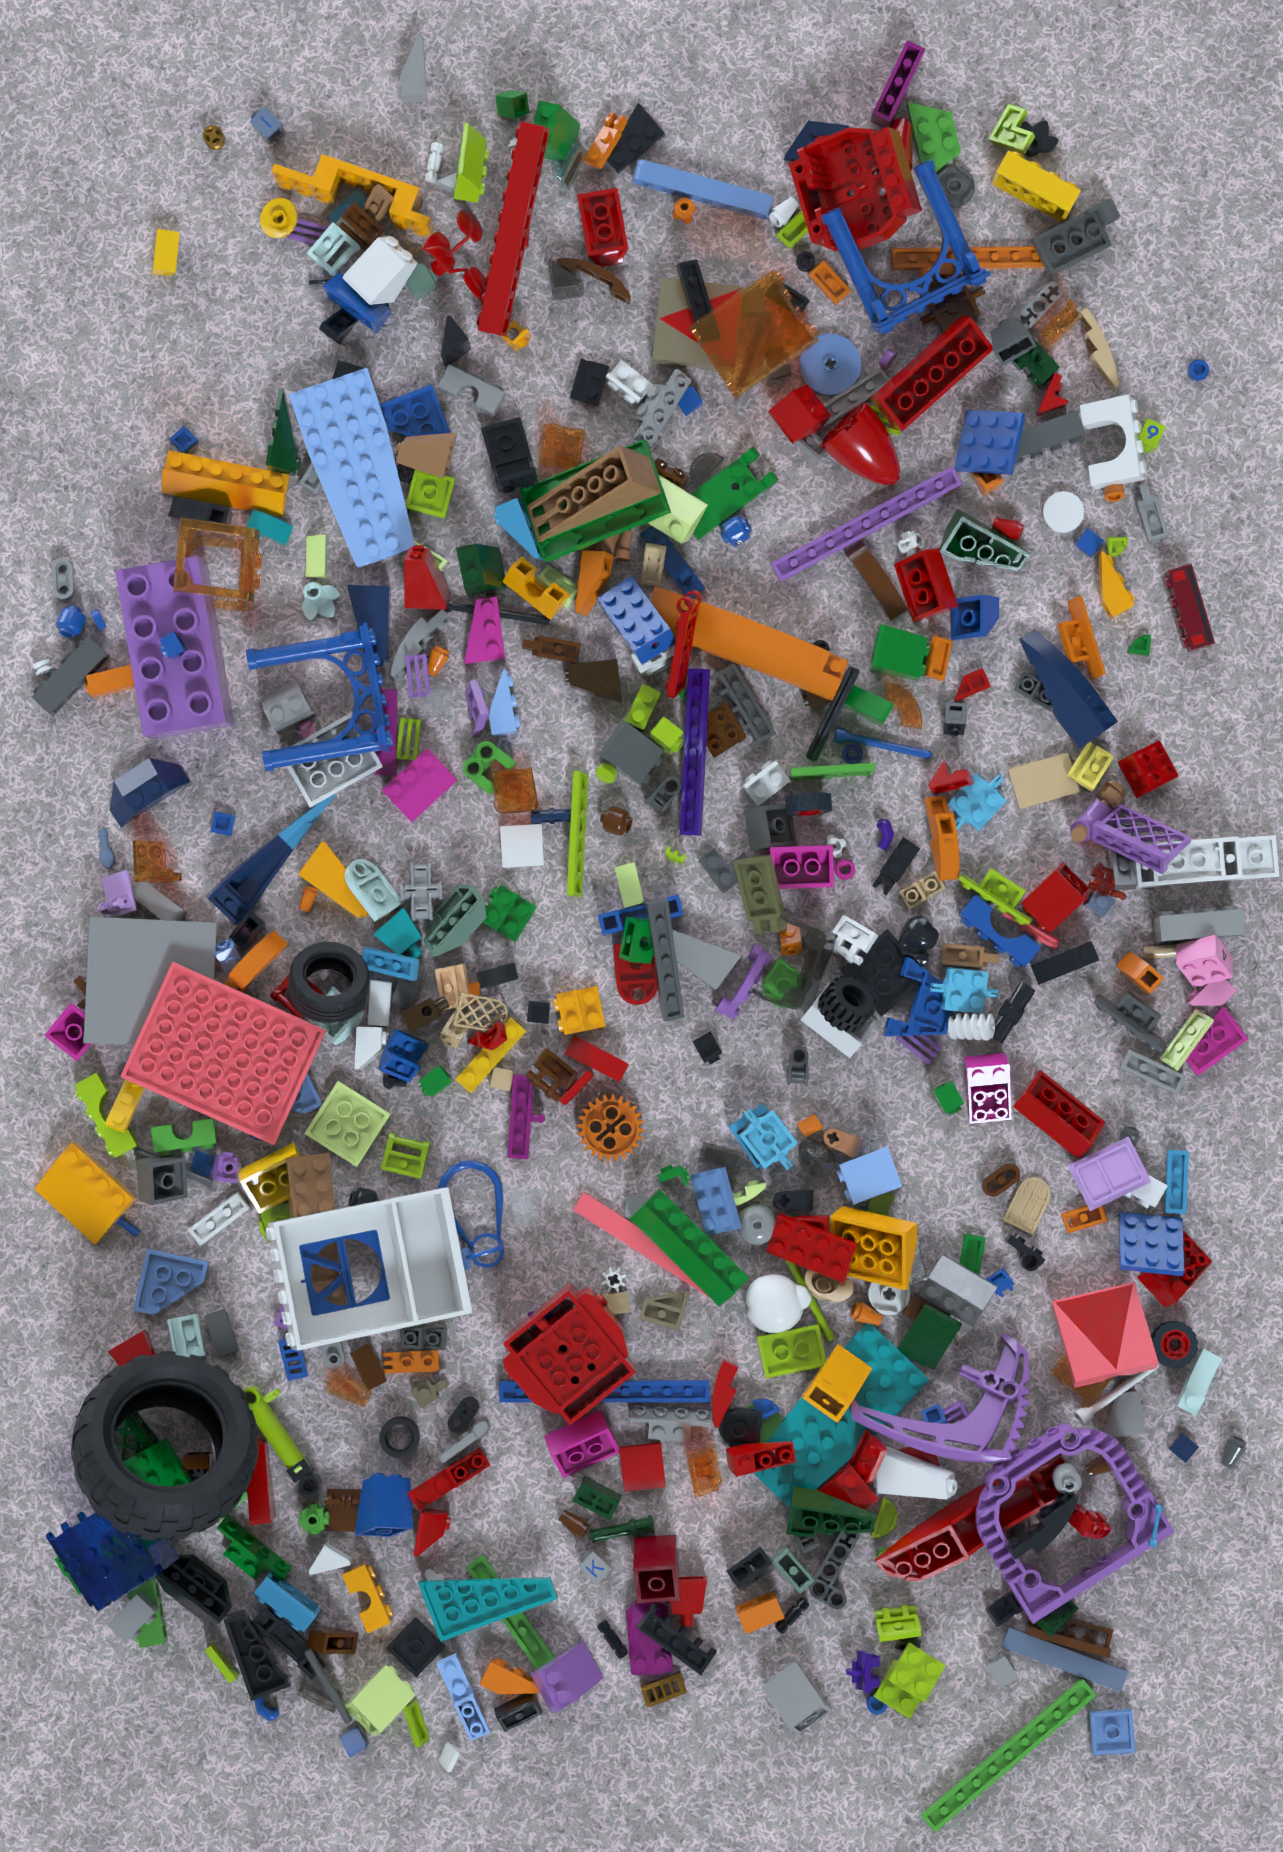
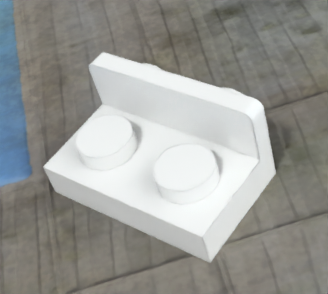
(628, 382)
(766, 783)

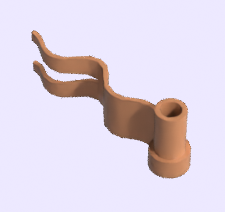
(617, 545)

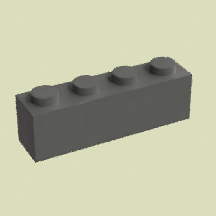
(1050, 436)
(70, 676)

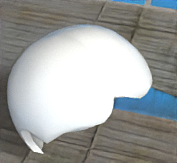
(776, 1303)

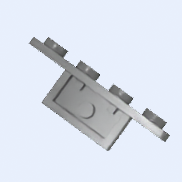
(659, 406)
(670, 1423)

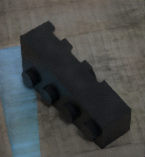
(255, 1659)

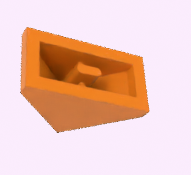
(987, 482)

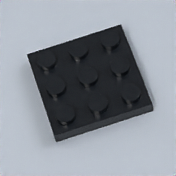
(881, 972)

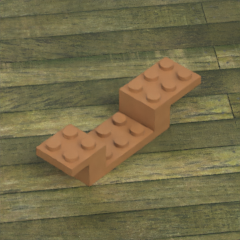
(310, 1194)

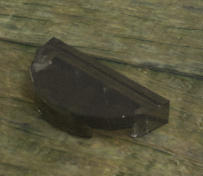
(703, 467)

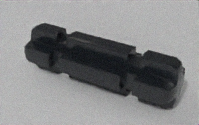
(792, 1615)
(612, 1639)

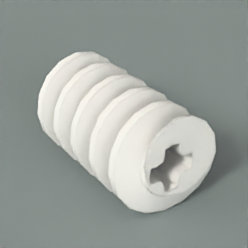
(972, 1027)

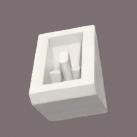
(329, 1559)

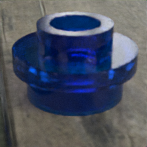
(845, 754)

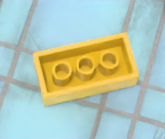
(1036, 186)

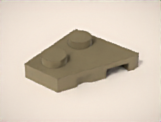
(665, 1309)

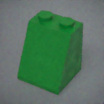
(563, 129)
(899, 653)

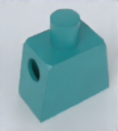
(401, 935)

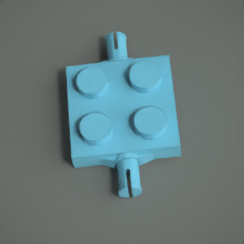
(977, 802)
(964, 990)
(768, 1139)

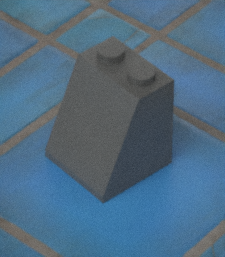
(632, 753)

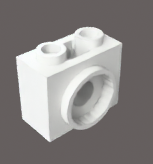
(656, 664)

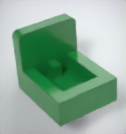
(669, 1172)

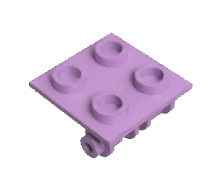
(118, 895)

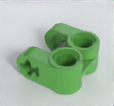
(484, 763)

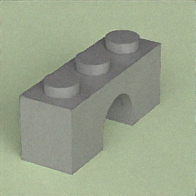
(457, 380)

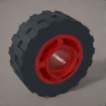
(808, 804)
(1186, 1347)

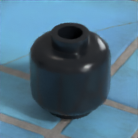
(362, 1196)

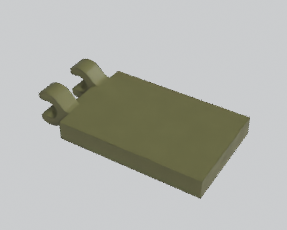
(760, 893)

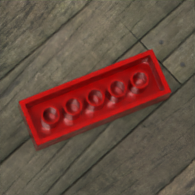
(932, 373)

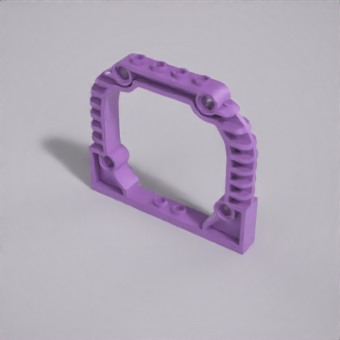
(1040, 1595)

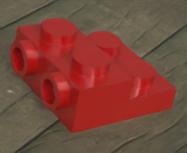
(1089, 1523)

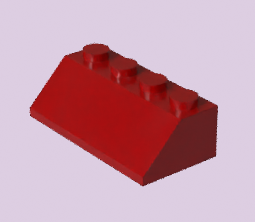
(1059, 1114)

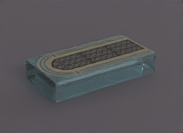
(571, 165)

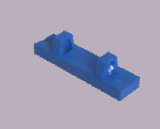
(674, 562)

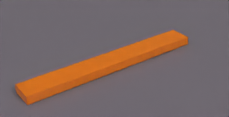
(988, 257)

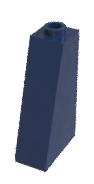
(373, 606)

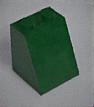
(481, 568)

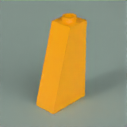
(327, 874)

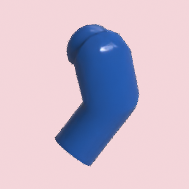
(265, 1711)

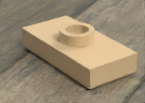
(653, 564)

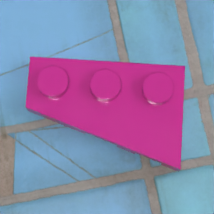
(485, 635)
(1216, 1043)

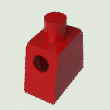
(132, 1347)
(691, 1598)

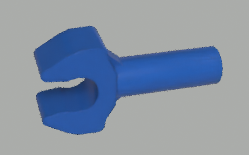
(127, 1226)

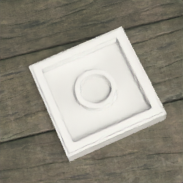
(522, 846)

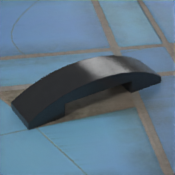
(287, 1639)

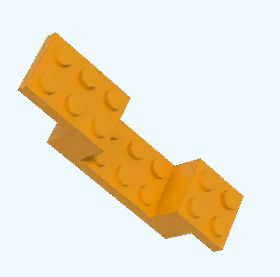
(331, 174)

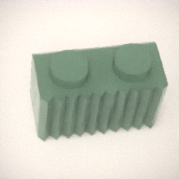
(792, 1569)

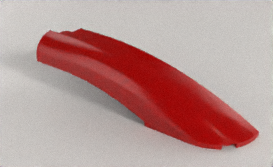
(952, 1531)

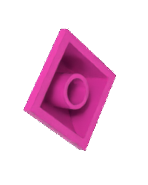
(68, 1032)

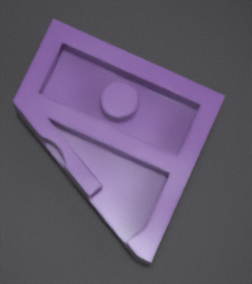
(476, 707)

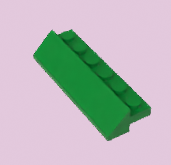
(689, 1248)

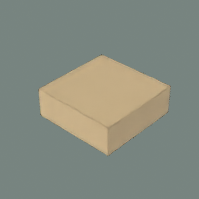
(502, 1079)

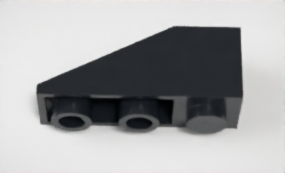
(199, 511)

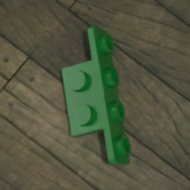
(251, 1553)

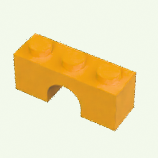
(523, 581)
(363, 1579)

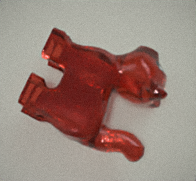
(1104, 882)

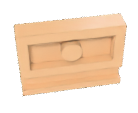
(451, 982)

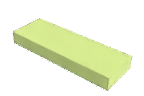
(1186, 1039)

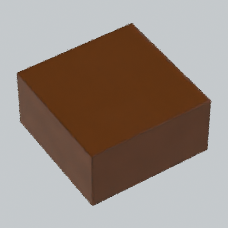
(198, 1460)

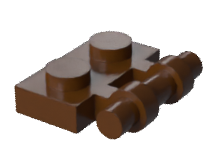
(556, 1070)

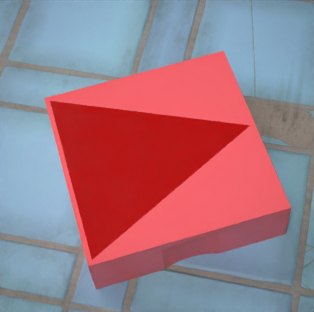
(1104, 1334)

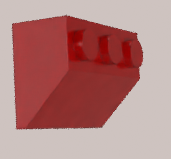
(926, 584)

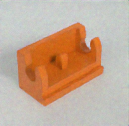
(759, 1612)

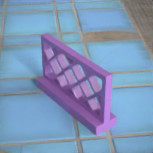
(1134, 847)

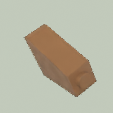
(427, 453)

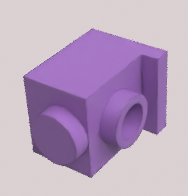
(219, 1172)

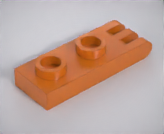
(411, 1361)

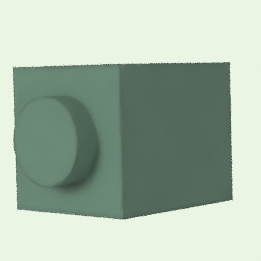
(421, 281)

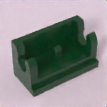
(597, 1498)

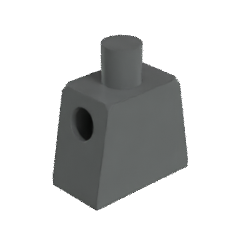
(1011, 340)

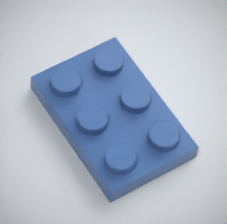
(715, 1201)

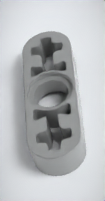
(1038, 298)

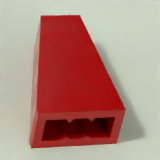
(260, 1489)

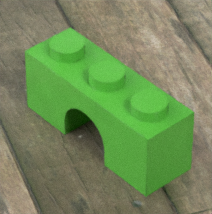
(166, 1140)

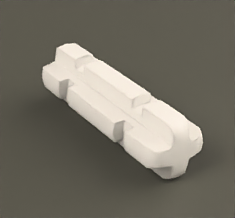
(434, 162)

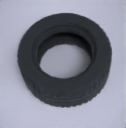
(335, 957)

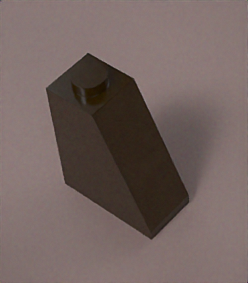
(596, 678)

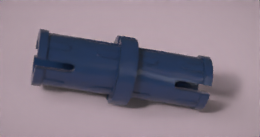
(550, 816)

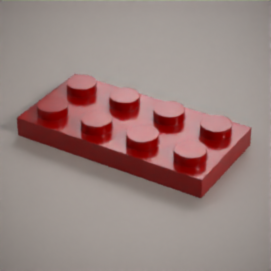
(812, 1247)

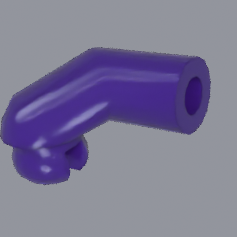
(887, 833)

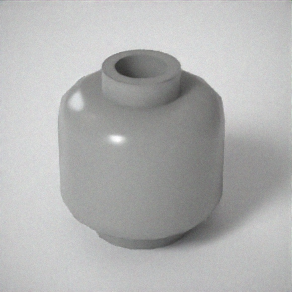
(1066, 1479)

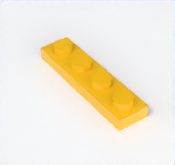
(488, 1059)

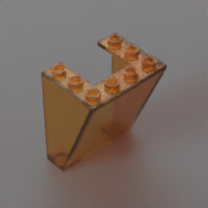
(754, 332)

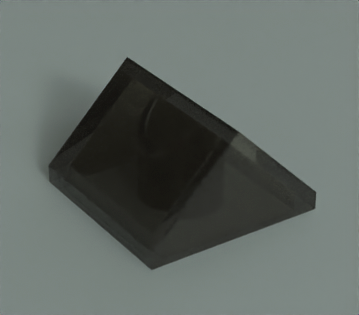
(563, 283)

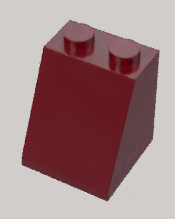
(656, 1568)

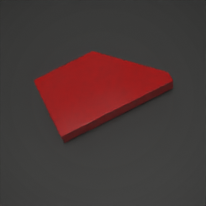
(972, 684)

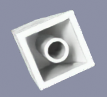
(381, 271)

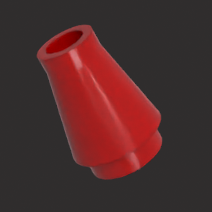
(1009, 528)

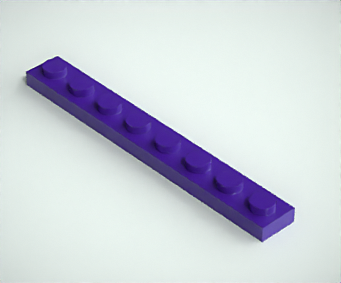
(694, 752)

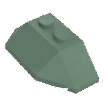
(455, 919)

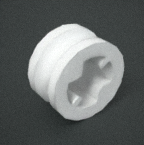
(43, 667)

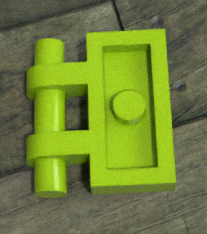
(897, 1627)

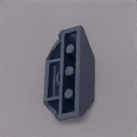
(144, 788)

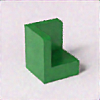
(512, 104)

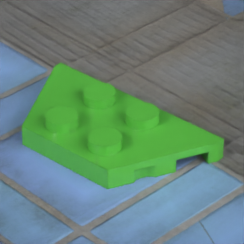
(934, 134)

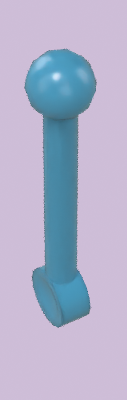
(1153, 1542)

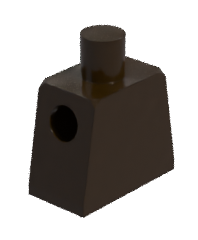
(415, 1017)

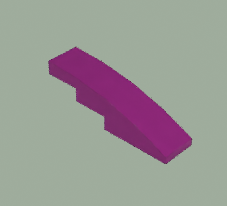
(389, 760)

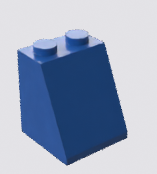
(384, 1506)

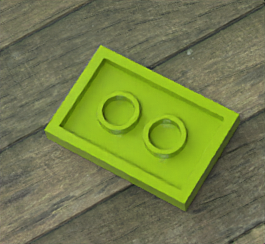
(791, 1351)

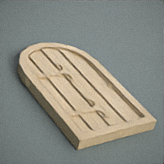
(1028, 1204)

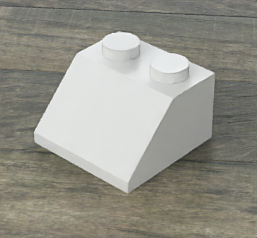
(369, 1044)

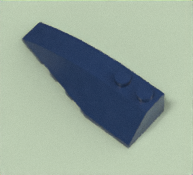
(1071, 695)

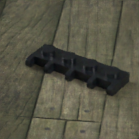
(674, 1641)

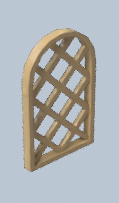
(472, 1011)

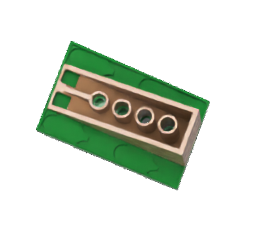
(595, 501)

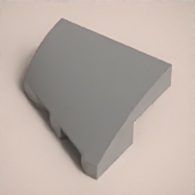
(1125, 1415)

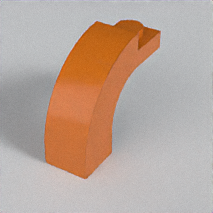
(256, 961)

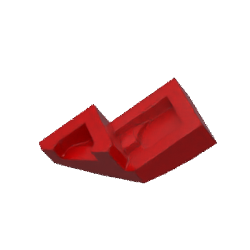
(491, 1039)

